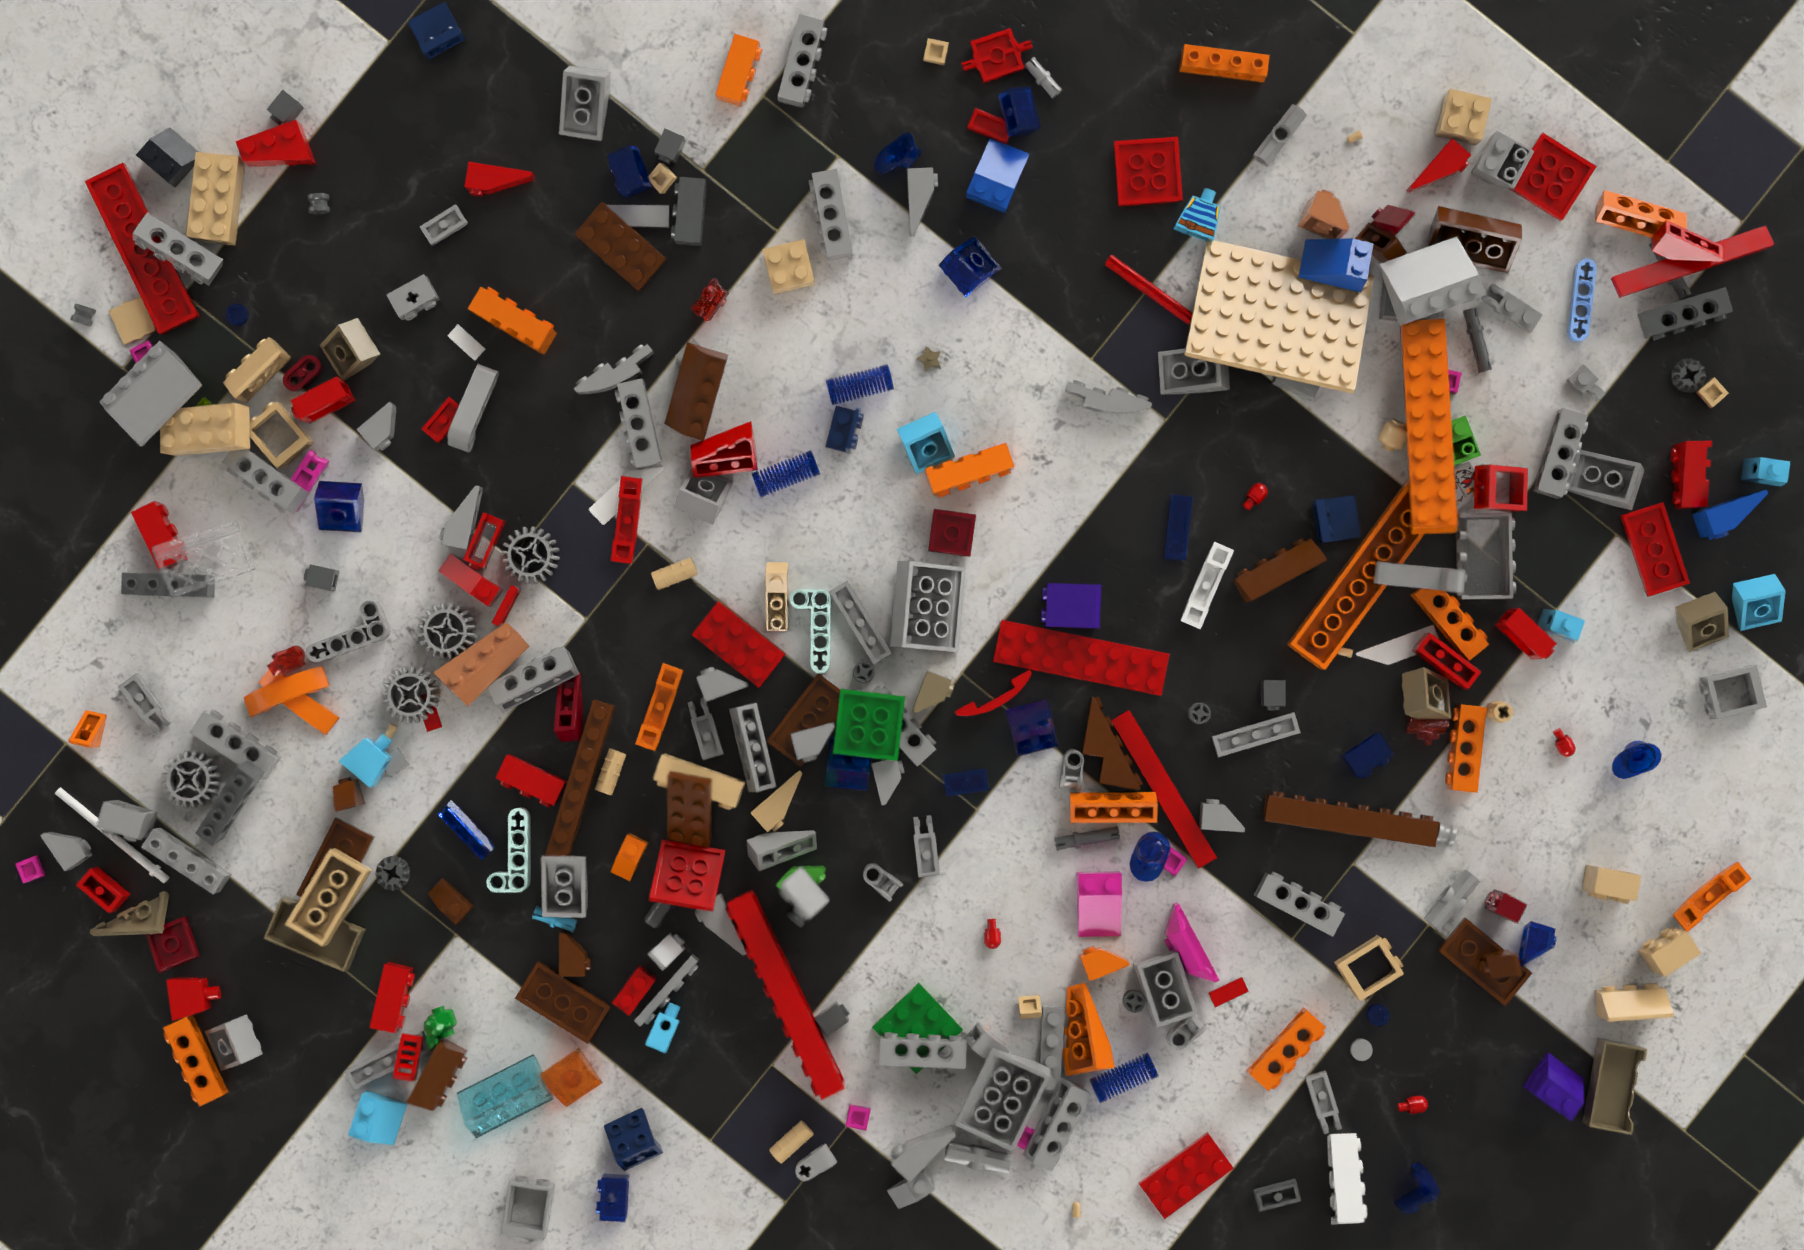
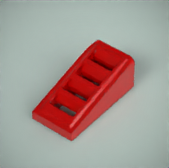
(415, 1058)

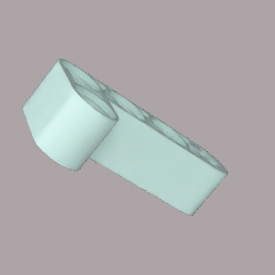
(816, 631)
(514, 849)

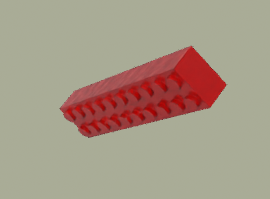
(786, 993)

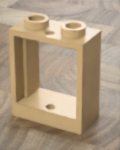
(293, 450)
(1342, 966)

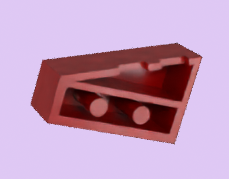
(277, 146)
(725, 453)
(1689, 474)

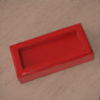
(988, 126)
(506, 605)

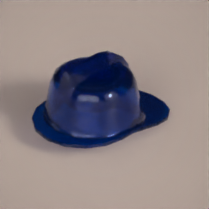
(899, 153)
(1636, 759)
(1149, 856)

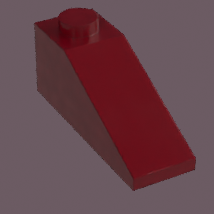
(1391, 219)
(569, 710)

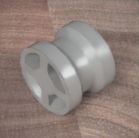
(1446, 834)

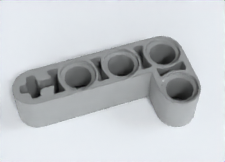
(463, 427)
(1419, 576)
(347, 637)

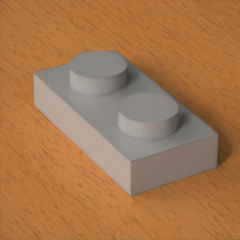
(444, 225)

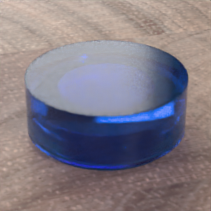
(237, 314)
(1378, 1015)

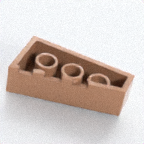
(482, 663)

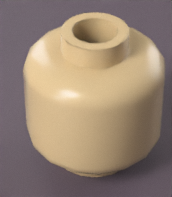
(1393, 435)

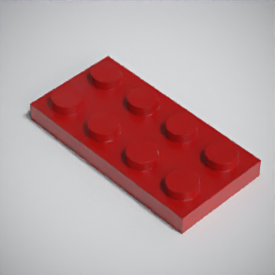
(1655, 549)
(738, 644)
(1185, 1175)

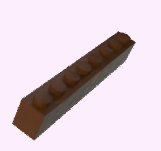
(581, 779)
(1350, 820)

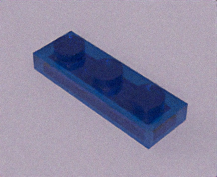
(1178, 527)
(466, 830)

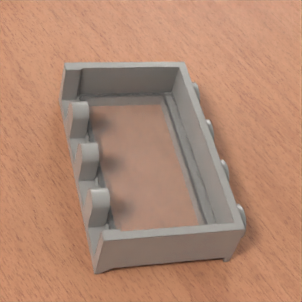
(1486, 555)

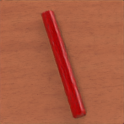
(1149, 289)

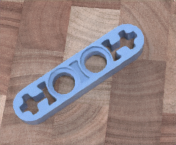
(1585, 301)

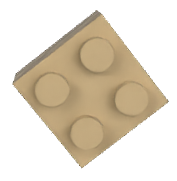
(1463, 116)
(788, 266)
(1607, 882)
(1669, 951)

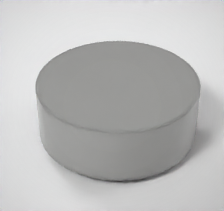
(1361, 1049)

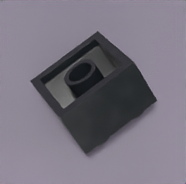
(168, 156)

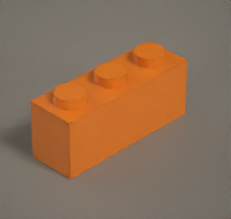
(738, 70)

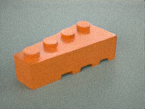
(513, 320)
(969, 470)

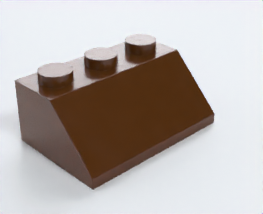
(438, 1076)

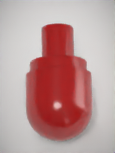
(1255, 495)
(1564, 743)
(992, 935)
(1413, 1105)

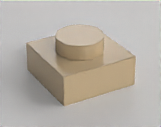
(936, 51)
(662, 178)
(1712, 392)
(1030, 1007)

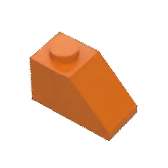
(629, 856)
(1101, 962)

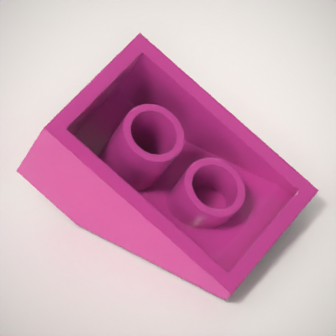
(1099, 903)

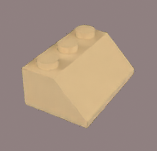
(256, 370)
(1633, 1002)

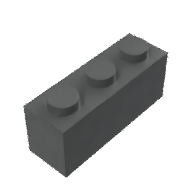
(689, 211)

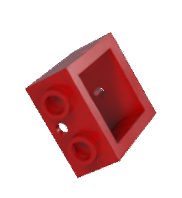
(322, 400)
(1486, 497)
(1526, 634)

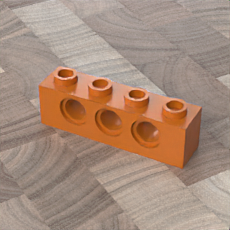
(1224, 63)
(1635, 214)
(1452, 632)
(1472, 759)
(1113, 807)
(1274, 1051)
(206, 1065)

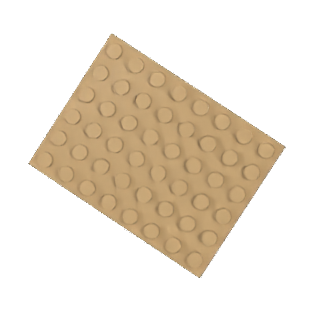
(1269, 321)

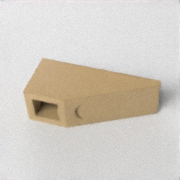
(776, 596)

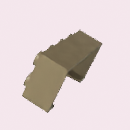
(337, 953)
(1613, 1085)

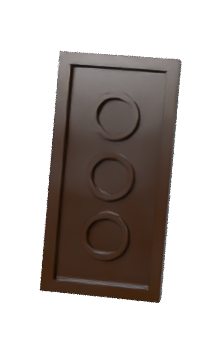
(620, 246)
(814, 708)
(689, 809)
(344, 838)
(1465, 950)
(563, 1002)

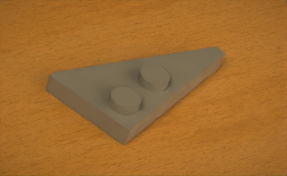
(142, 919)

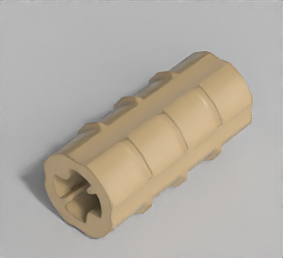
(674, 573)
(1499, 708)
(610, 771)
(791, 1142)

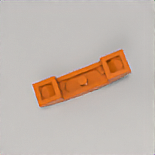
(285, 690)
(306, 707)
(659, 707)
(1710, 894)

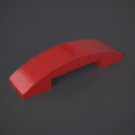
(627, 519)
(1017, 682)

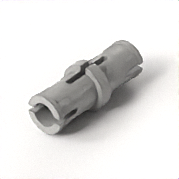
(1043, 77)

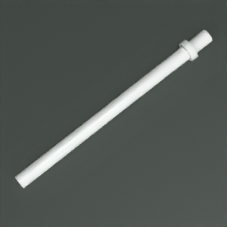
(155, 870)

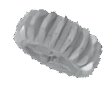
(535, 547)
(428, 628)
(404, 701)
(197, 785)

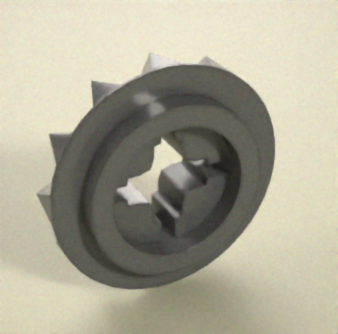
(1687, 385)
(402, 870)

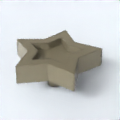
(930, 358)

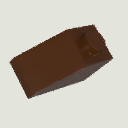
(1385, 245)
(347, 794)
(450, 901)
(572, 957)
(1500, 964)

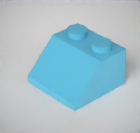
(925, 442)
(1758, 601)
(377, 1118)

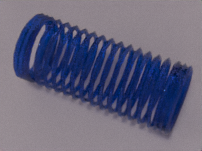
(840, 386)
(787, 475)
(1119, 1076)

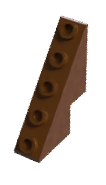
(1102, 743)

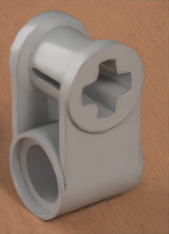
(1071, 772)
(882, 882)
(1187, 1031)
(818, 1161)

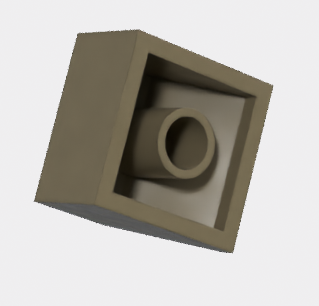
(349, 348)
(1703, 621)
(933, 691)
(1426, 695)

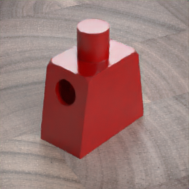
(190, 996)

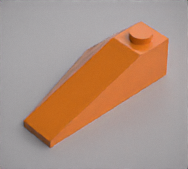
(1086, 1041)

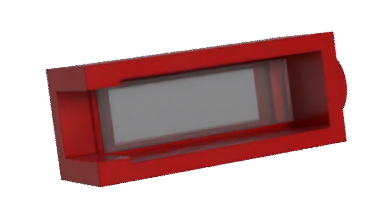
(484, 541)

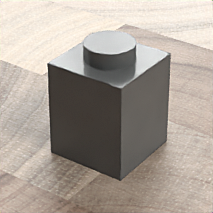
(284, 108)
(669, 147)
(321, 577)
(1273, 694)
(832, 1018)

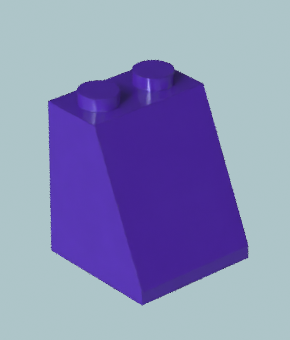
(1071, 605)
(1557, 1086)

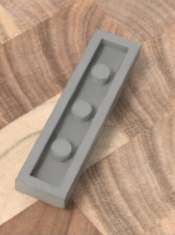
(860, 622)
(1255, 734)
(662, 997)
(1052, 1044)
(380, 1064)

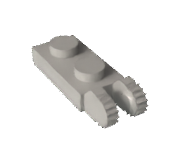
(1513, 309)
(144, 702)
(705, 731)
(926, 849)
(1323, 1099)

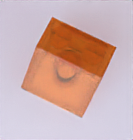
(571, 1077)

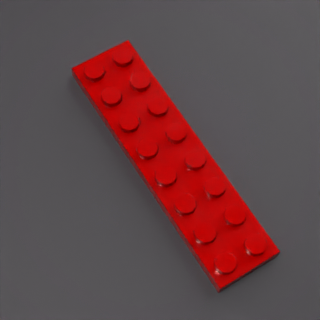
(154, 279)
(1081, 657)

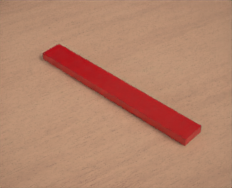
(1669, 270)
(1165, 790)

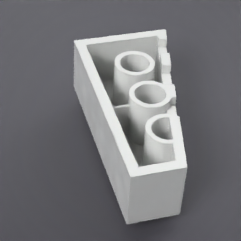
(1345, 1179)

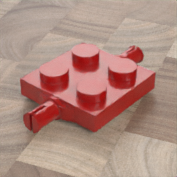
(997, 55)

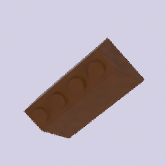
(1486, 240)
(696, 391)
(1280, 569)

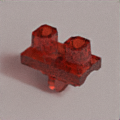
(710, 301)
(287, 660)
(1427, 729)

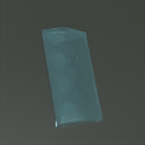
(503, 1096)

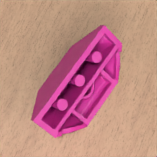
(1185, 942)

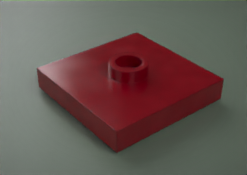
(952, 532)
(173, 946)

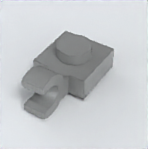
(1585, 380)

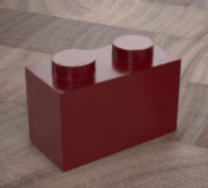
(1505, 905)

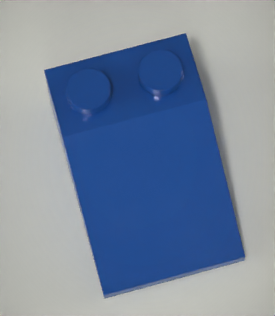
(997, 175)
(1337, 262)
(1719, 519)

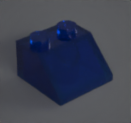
(969, 266)
(339, 506)

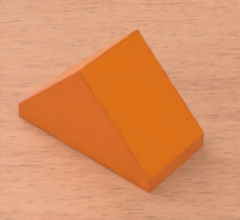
(89, 730)

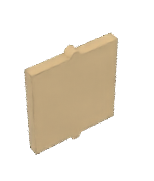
(132, 320)

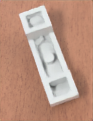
(1206, 585)

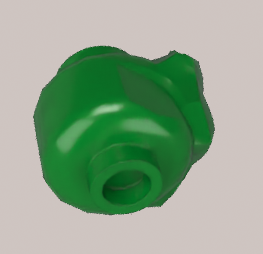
(439, 1025)

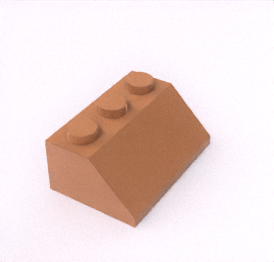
(1324, 216)

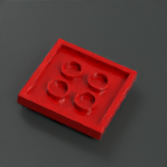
(1148, 171)
(1553, 177)
(687, 875)

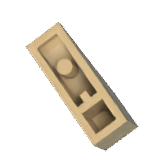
(776, 805)

